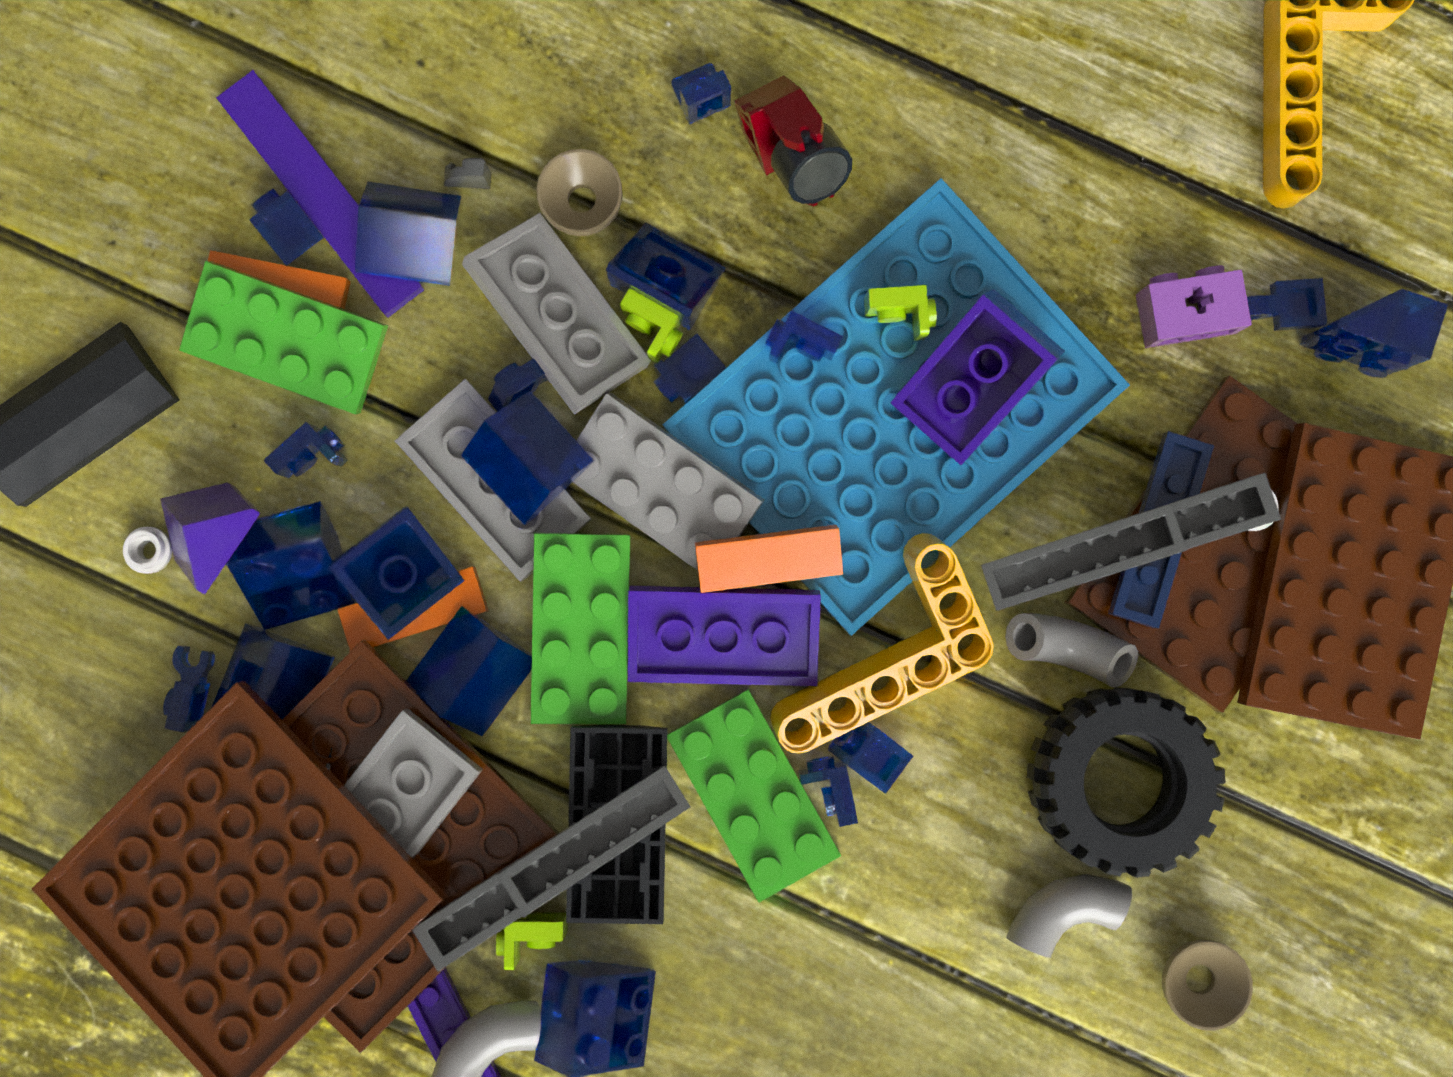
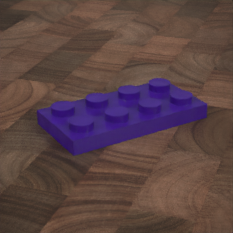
(723, 636)

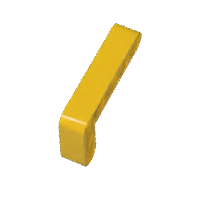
(1303, 71)
(897, 660)

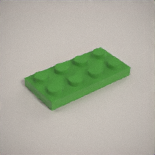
(283, 337)
(580, 628)
(753, 795)

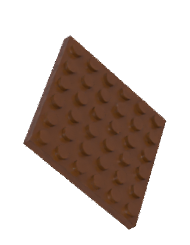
(475, 840)
(238, 890)

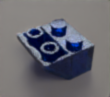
(1382, 335)
(286, 568)
(594, 1017)

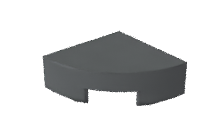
(472, 174)

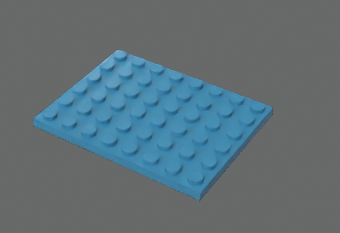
(835, 448)

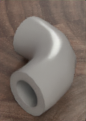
(1071, 645)
(1066, 904)
(488, 1036)

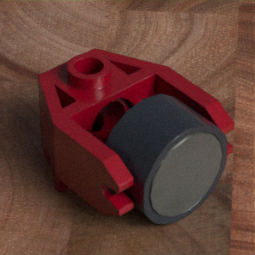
(793, 141)

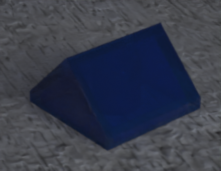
(407, 233)
(665, 273)
(526, 456)
(396, 572)
(274, 668)
(470, 672)

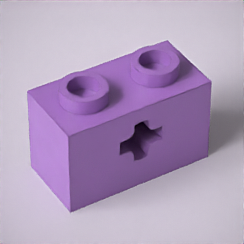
(1220, 303)

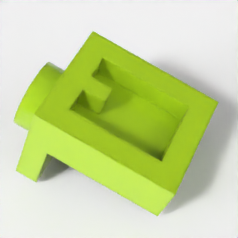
(895, 302)
(646, 316)
(537, 928)

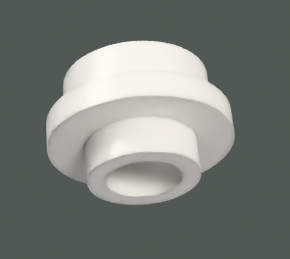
(134, 547)

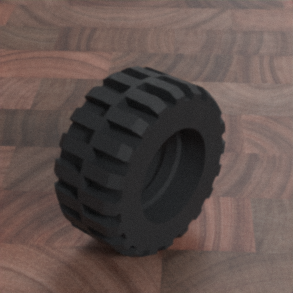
(1185, 794)

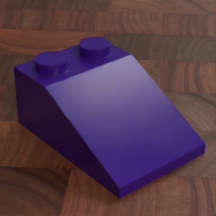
(977, 376)

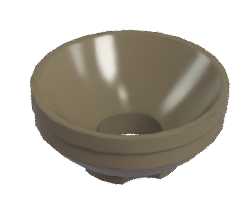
(573, 171)
(1222, 1000)

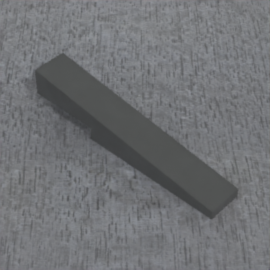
(1131, 541)
(550, 868)

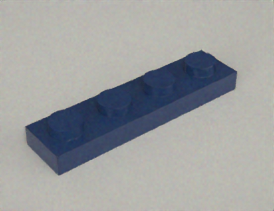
(1175, 475)

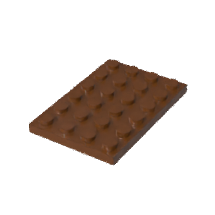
(1218, 583)
(1354, 584)

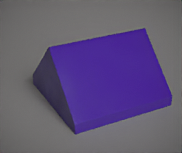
(207, 529)

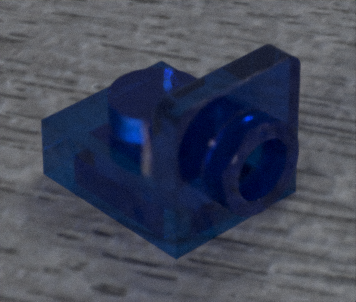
(702, 92)
(284, 225)
(811, 338)
(687, 370)
(298, 451)
(871, 755)
(838, 795)

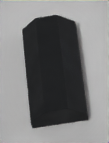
(78, 413)
(602, 766)

